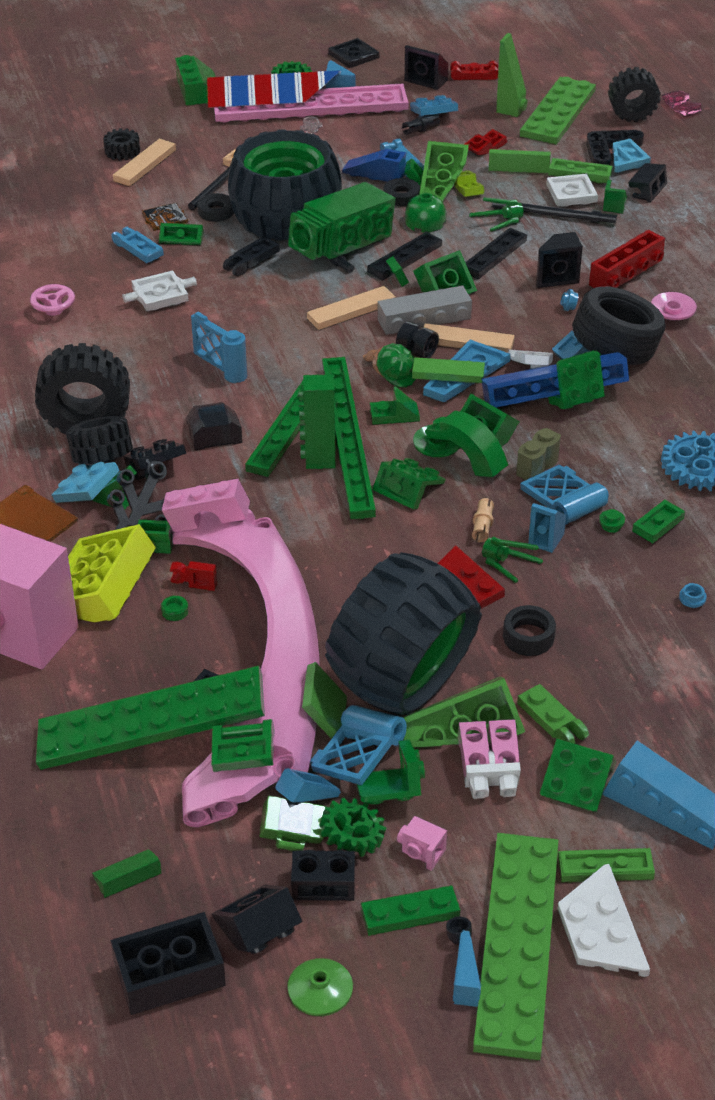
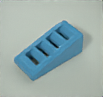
(304, 786)
(467, 982)

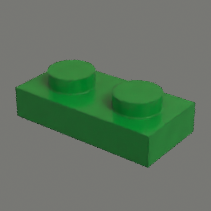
(658, 521)

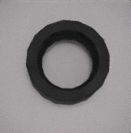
(529, 644)

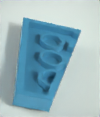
(470, 351)

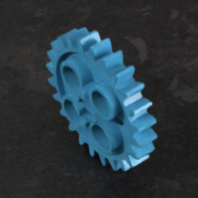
(691, 460)

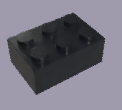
(168, 963)

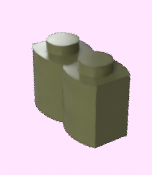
(538, 454)

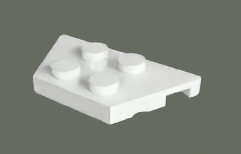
(601, 925)

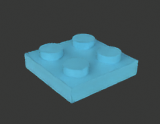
(85, 482)

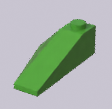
(511, 87)
(442, 167)
(440, 722)

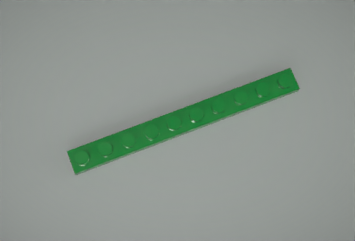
(349, 442)

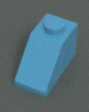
(546, 527)

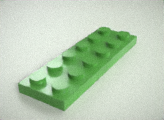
(558, 110)

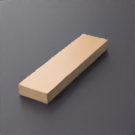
(144, 162)
(348, 308)
(458, 337)

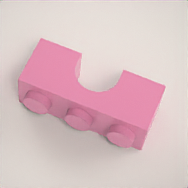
(224, 499)

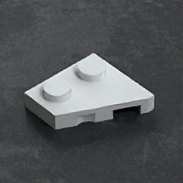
(535, 359)

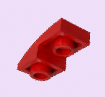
(482, 144)

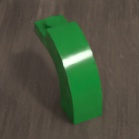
(475, 440)

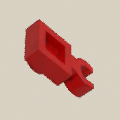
(196, 573)

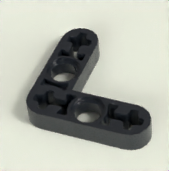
(599, 150)

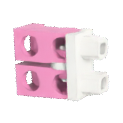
(490, 767)

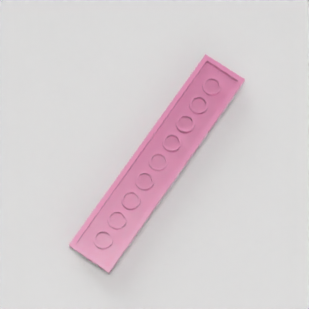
(324, 102)

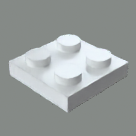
(572, 190)

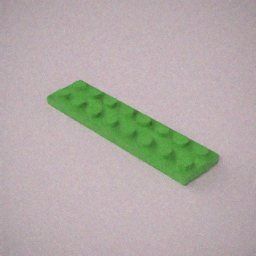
(517, 948)

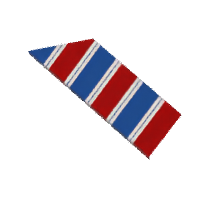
(265, 88)

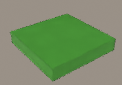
(323, 699)

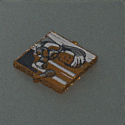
(164, 214)

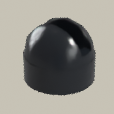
(456, 926)

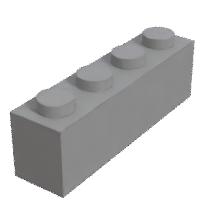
(429, 307)

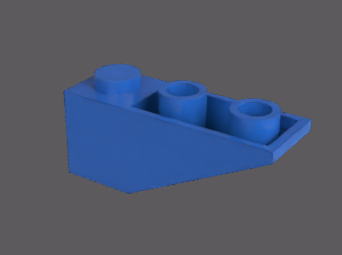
(379, 165)

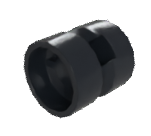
(418, 340)

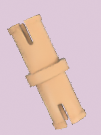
(483, 520)

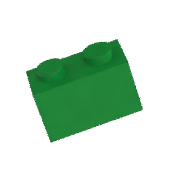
(445, 273)
(497, 421)

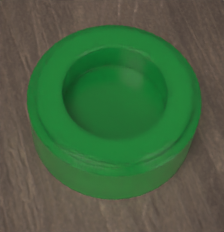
(174, 608)

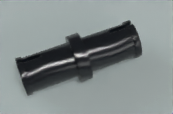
(420, 124)

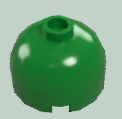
(425, 213)

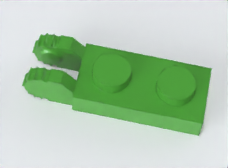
(551, 714)

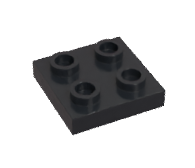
(160, 451)

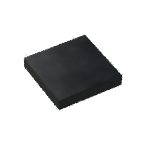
(353, 53)

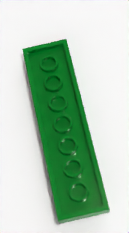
(150, 717)

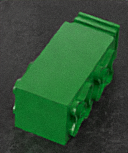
(342, 222)

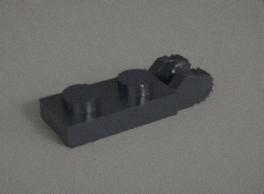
(250, 255)

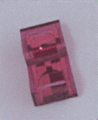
(680, 103)

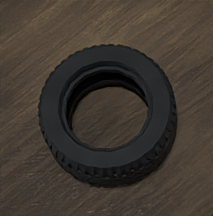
(619, 322)

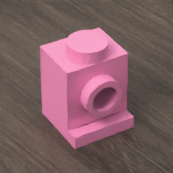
(423, 841)

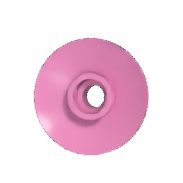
(675, 305)

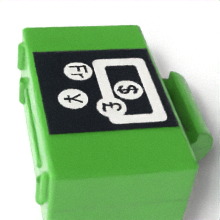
(291, 822)

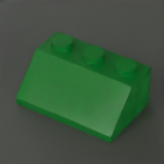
(192, 79)

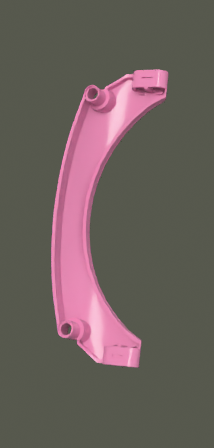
(289, 649)

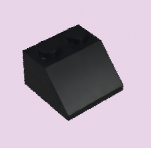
(425, 68)
(559, 261)
(258, 918)

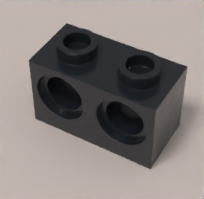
(323, 875)

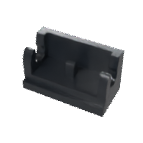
(649, 180)

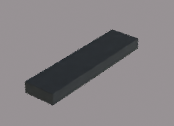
(495, 252)
(405, 254)

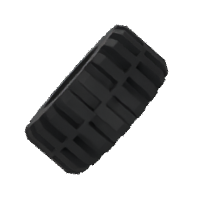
(84, 365)

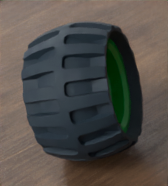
(276, 176)
(402, 633)

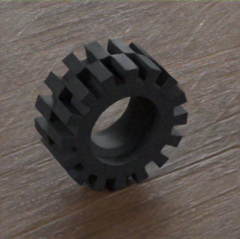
(121, 144)

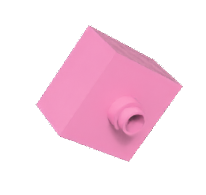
(34, 598)

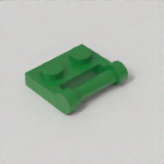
(242, 746)

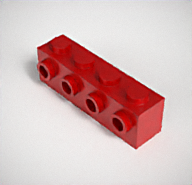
(627, 260)

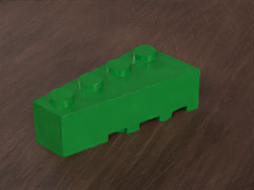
(319, 421)

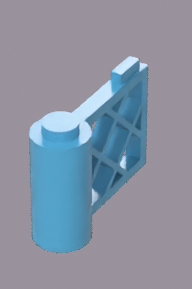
(230, 348)
(573, 502)
(368, 729)

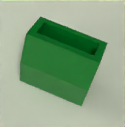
(159, 533)

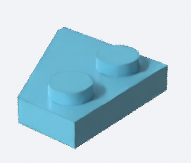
(628, 156)

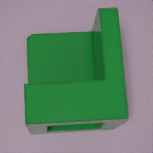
(614, 199)

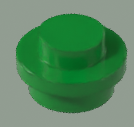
(612, 520)

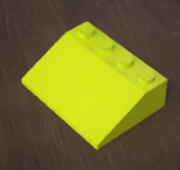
(106, 570)

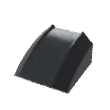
(213, 425)

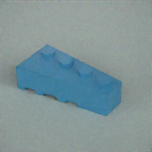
(664, 794)

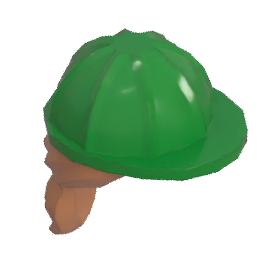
(393, 363)

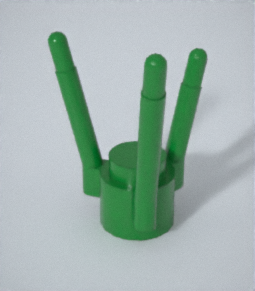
(512, 211)
(497, 550)

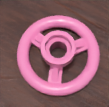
(53, 301)

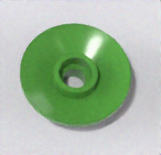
(320, 997)

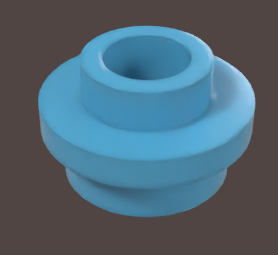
(569, 300)
(693, 595)

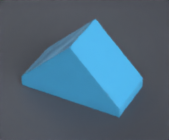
(343, 79)

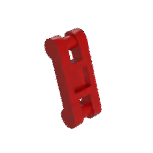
(474, 71)

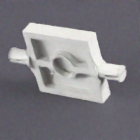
(160, 290)

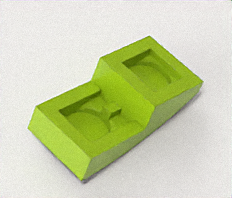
(467, 184)

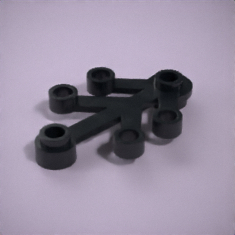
(137, 504)

